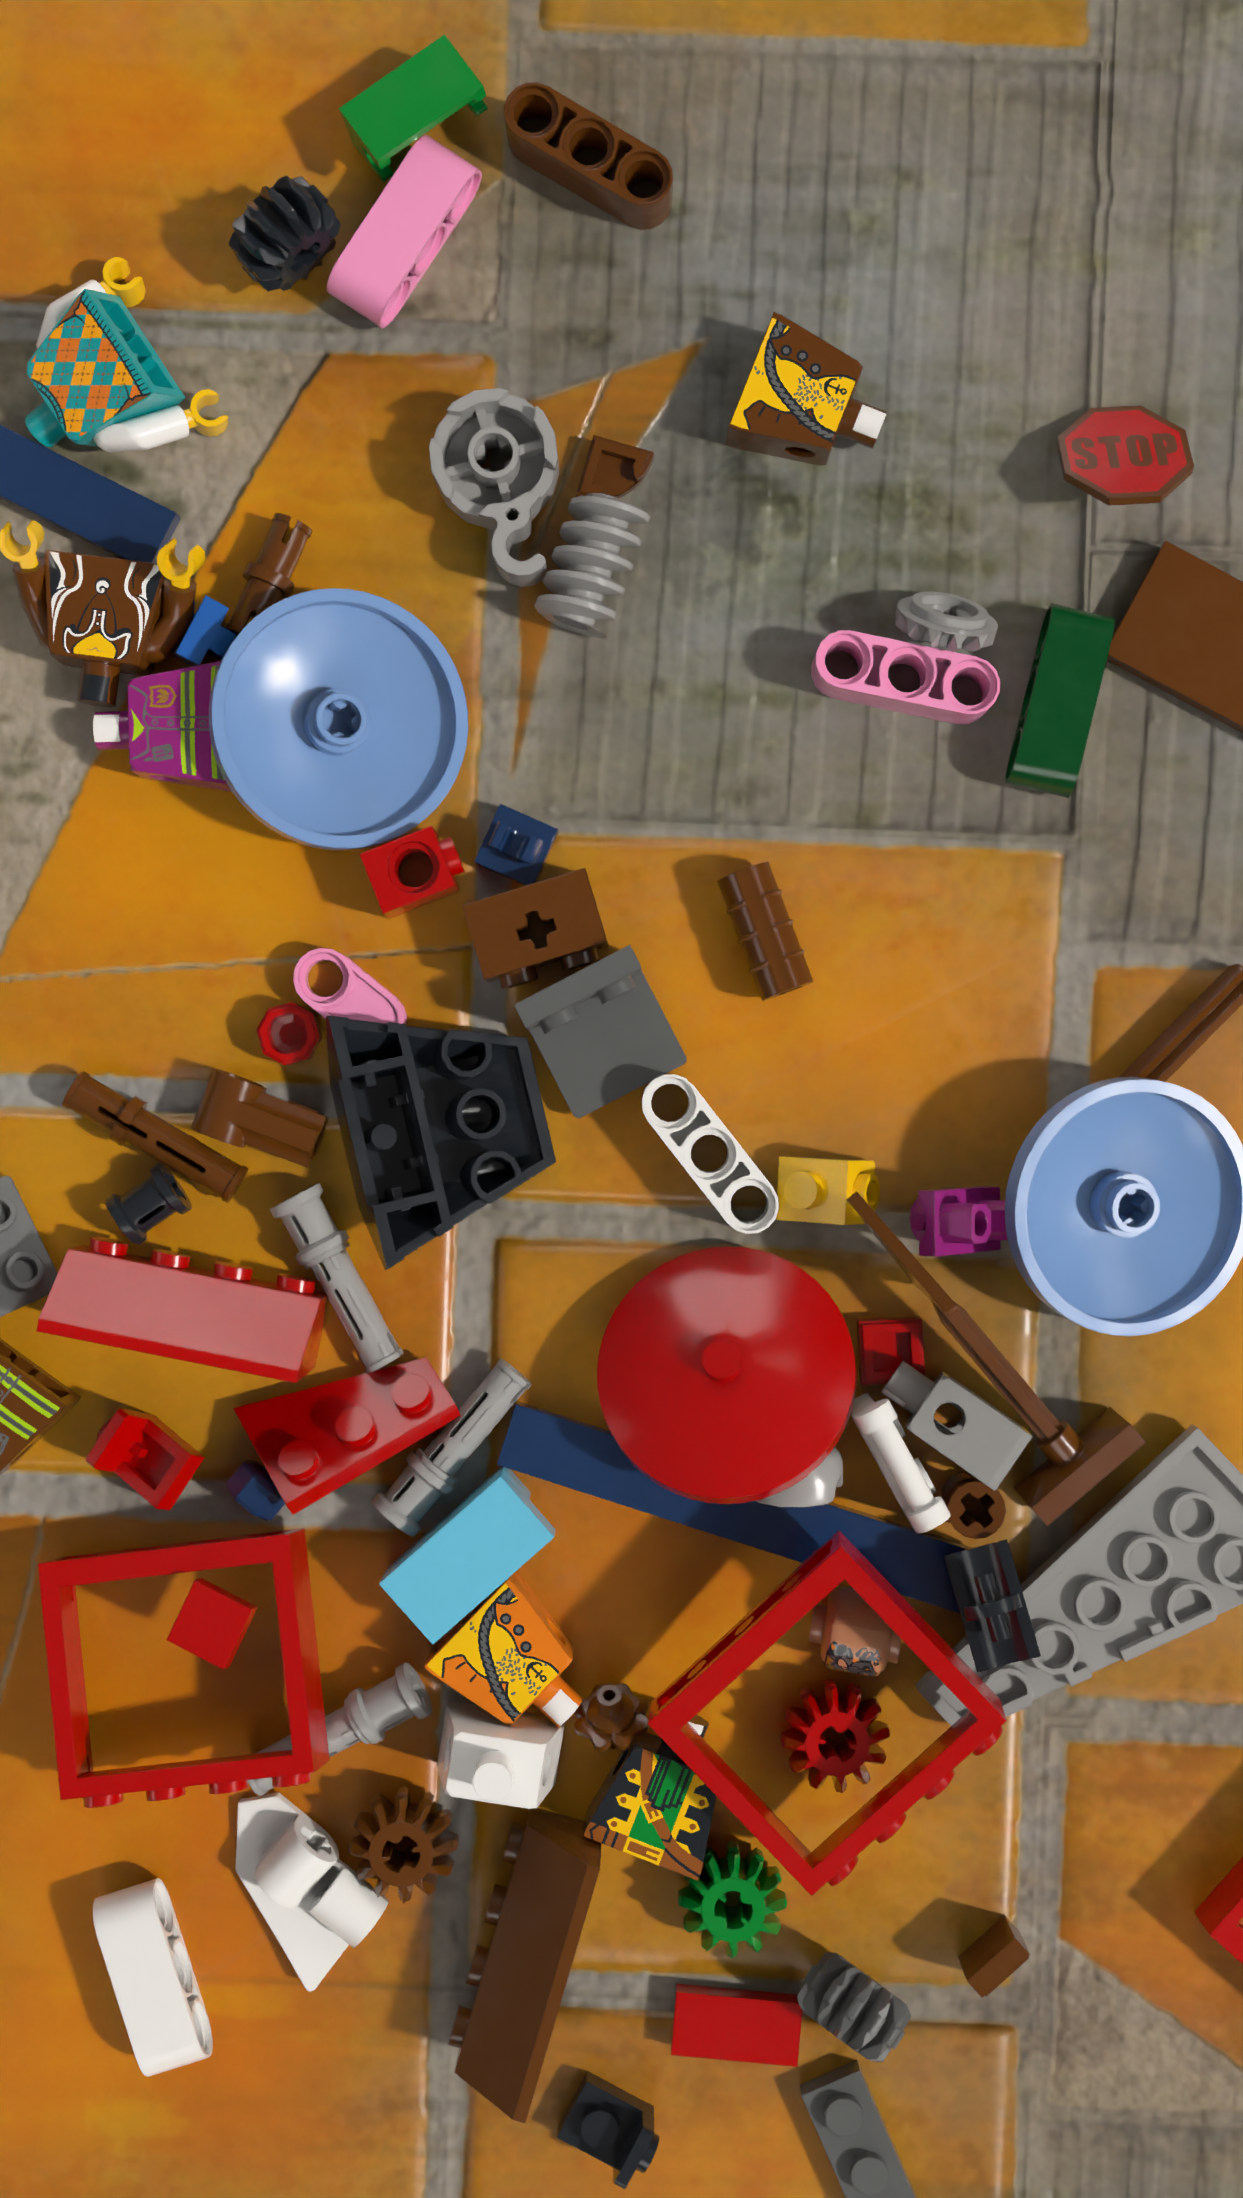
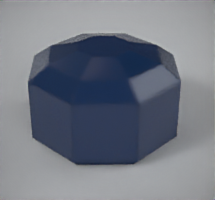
(255, 1490)

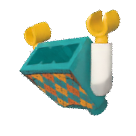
(104, 376)

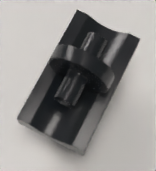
(992, 1605)

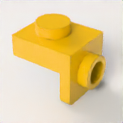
(818, 1189)

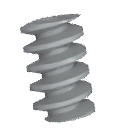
(589, 562)

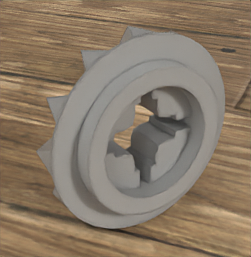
(946, 621)

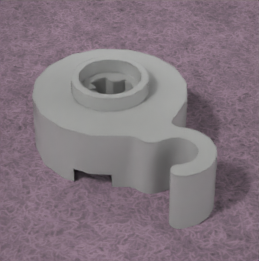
(503, 498)

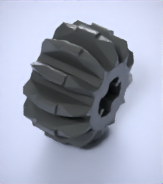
(853, 2007)

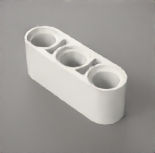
(732, 1175)
(152, 1977)

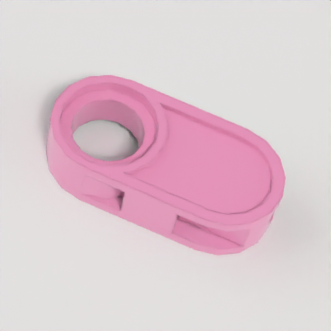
(358, 996)

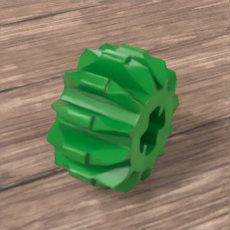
(757, 1900)

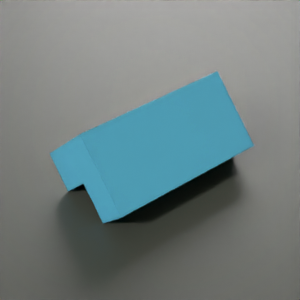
(467, 1554)

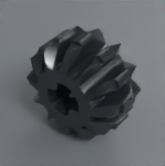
(284, 233)

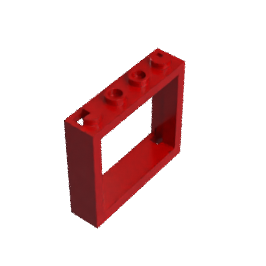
(756, 1634)
(225, 1774)

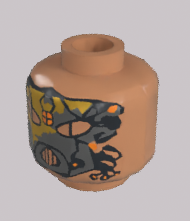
(853, 1634)

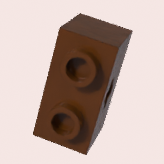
(500, 919)

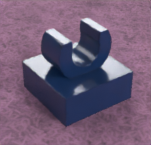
(516, 846)

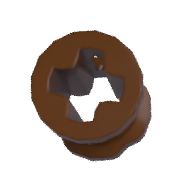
(964, 1521)

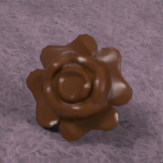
(611, 1717)

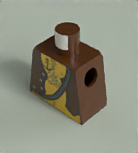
(801, 398)

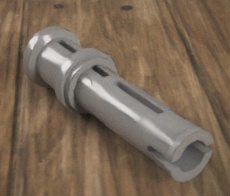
(324, 1251)
(434, 1469)
(366, 1716)

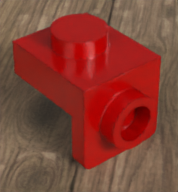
(145, 1456)

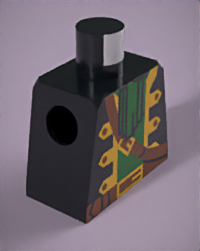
(654, 1806)

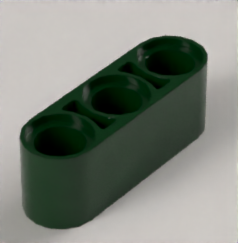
(1060, 700)

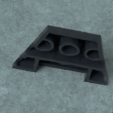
(432, 1125)

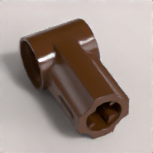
(244, 1114)

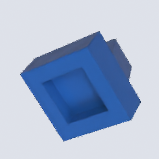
(205, 634)

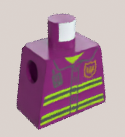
(166, 728)

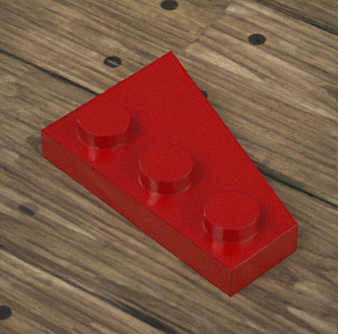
(344, 1427)

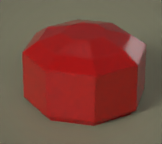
(289, 1033)

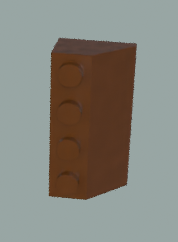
(527, 1959)

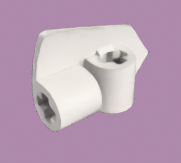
(302, 1885)

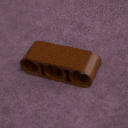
(576, 129)

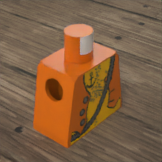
(508, 1656)

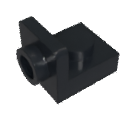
(610, 2127)

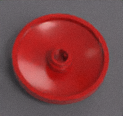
(726, 1375)

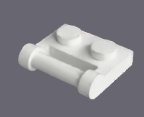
(903, 1474)

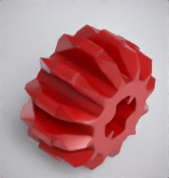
(825, 1755)

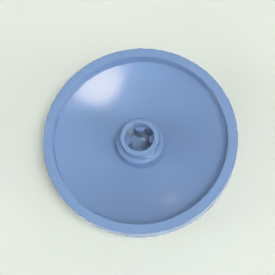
(338, 719)
(1127, 1206)

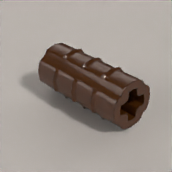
(765, 931)

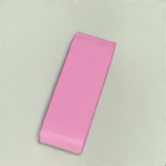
(404, 231)
(933, 665)

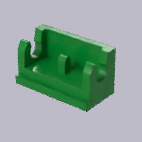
(411, 103)

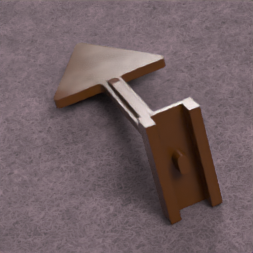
(1074, 1459)

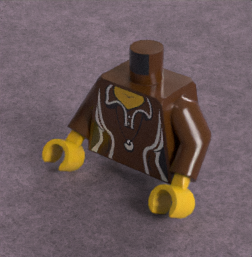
(104, 610)

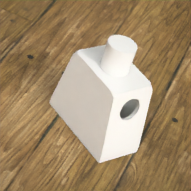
(497, 1760)

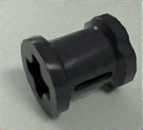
(148, 1204)

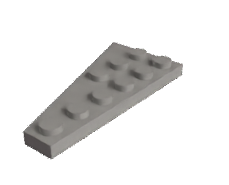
(1128, 1580)

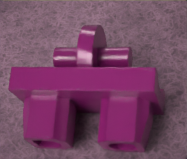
(958, 1220)

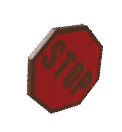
(1125, 455)

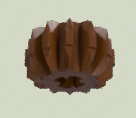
(420, 1861)

